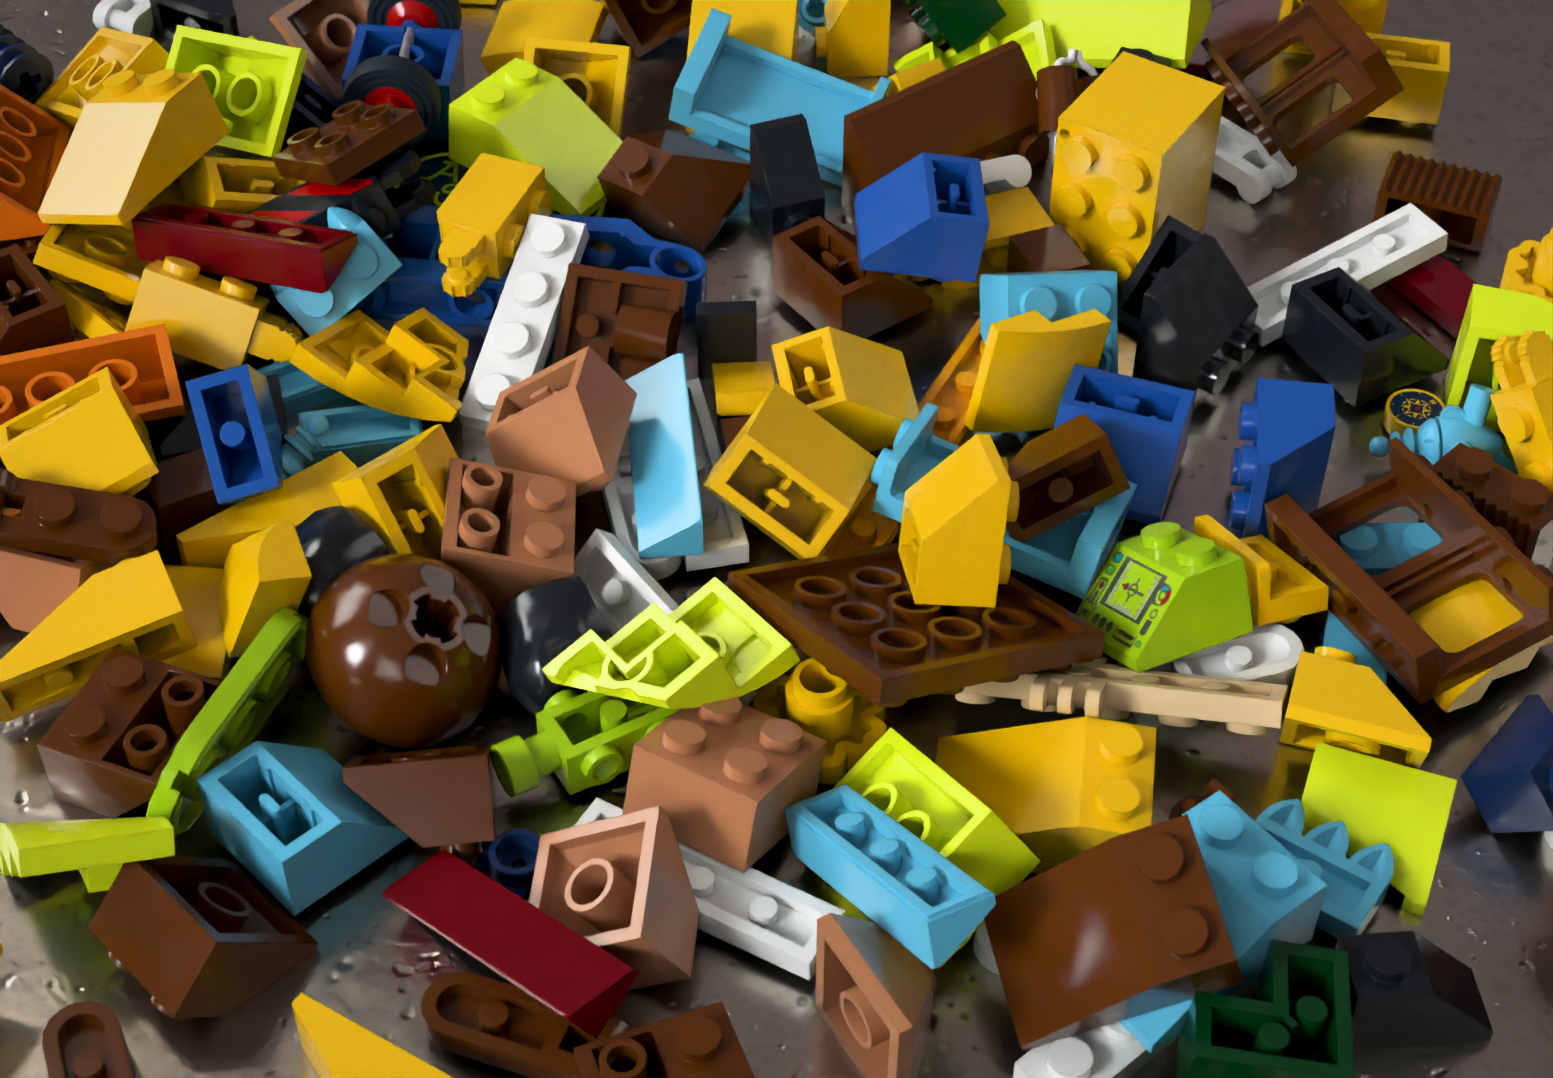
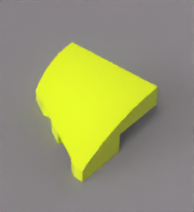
(1380, 806)

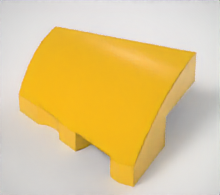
(258, 580)

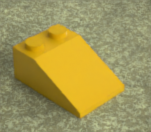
(101, 57)
(132, 146)
(1059, 781)

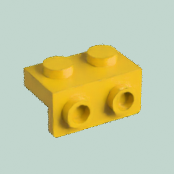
(1276, 583)

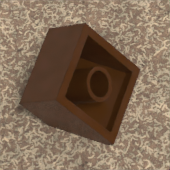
(197, 934)

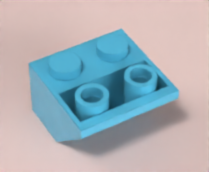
(1053, 296)
(293, 820)

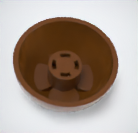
(399, 677)

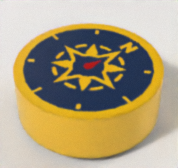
(1410, 409)

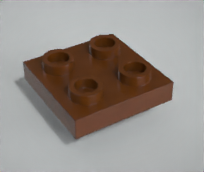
(347, 143)
(621, 316)

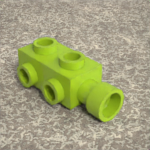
(579, 738)

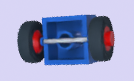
(409, 59)

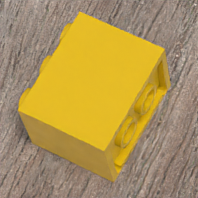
(1132, 157)

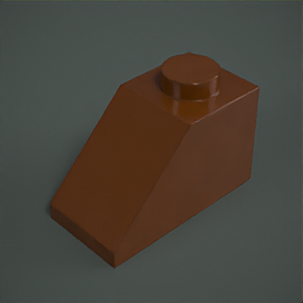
(1063, 476)

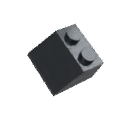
(1196, 323)

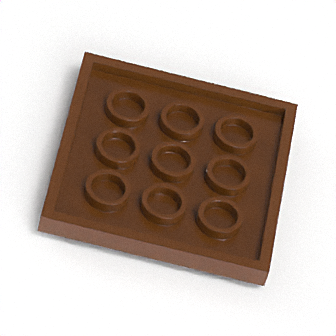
(864, 627)

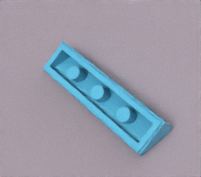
(664, 463)
(888, 873)

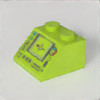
(1167, 597)

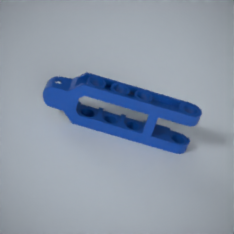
(420, 280)

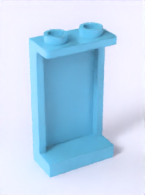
(738, 85)
(1061, 557)

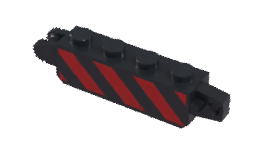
(360, 194)

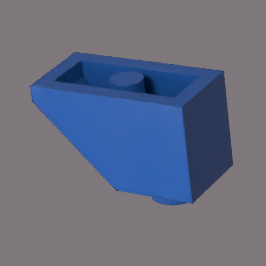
(238, 432)

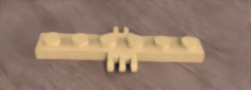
(1116, 691)

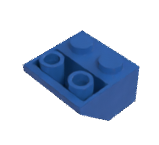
(924, 219)
(1144, 424)
(1284, 450)

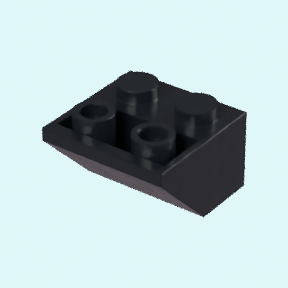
(1355, 338)

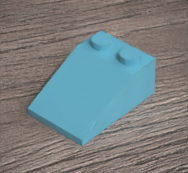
(1260, 895)

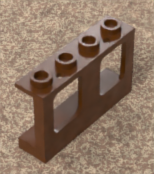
(1341, 56)
(1380, 605)

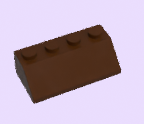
(968, 111)

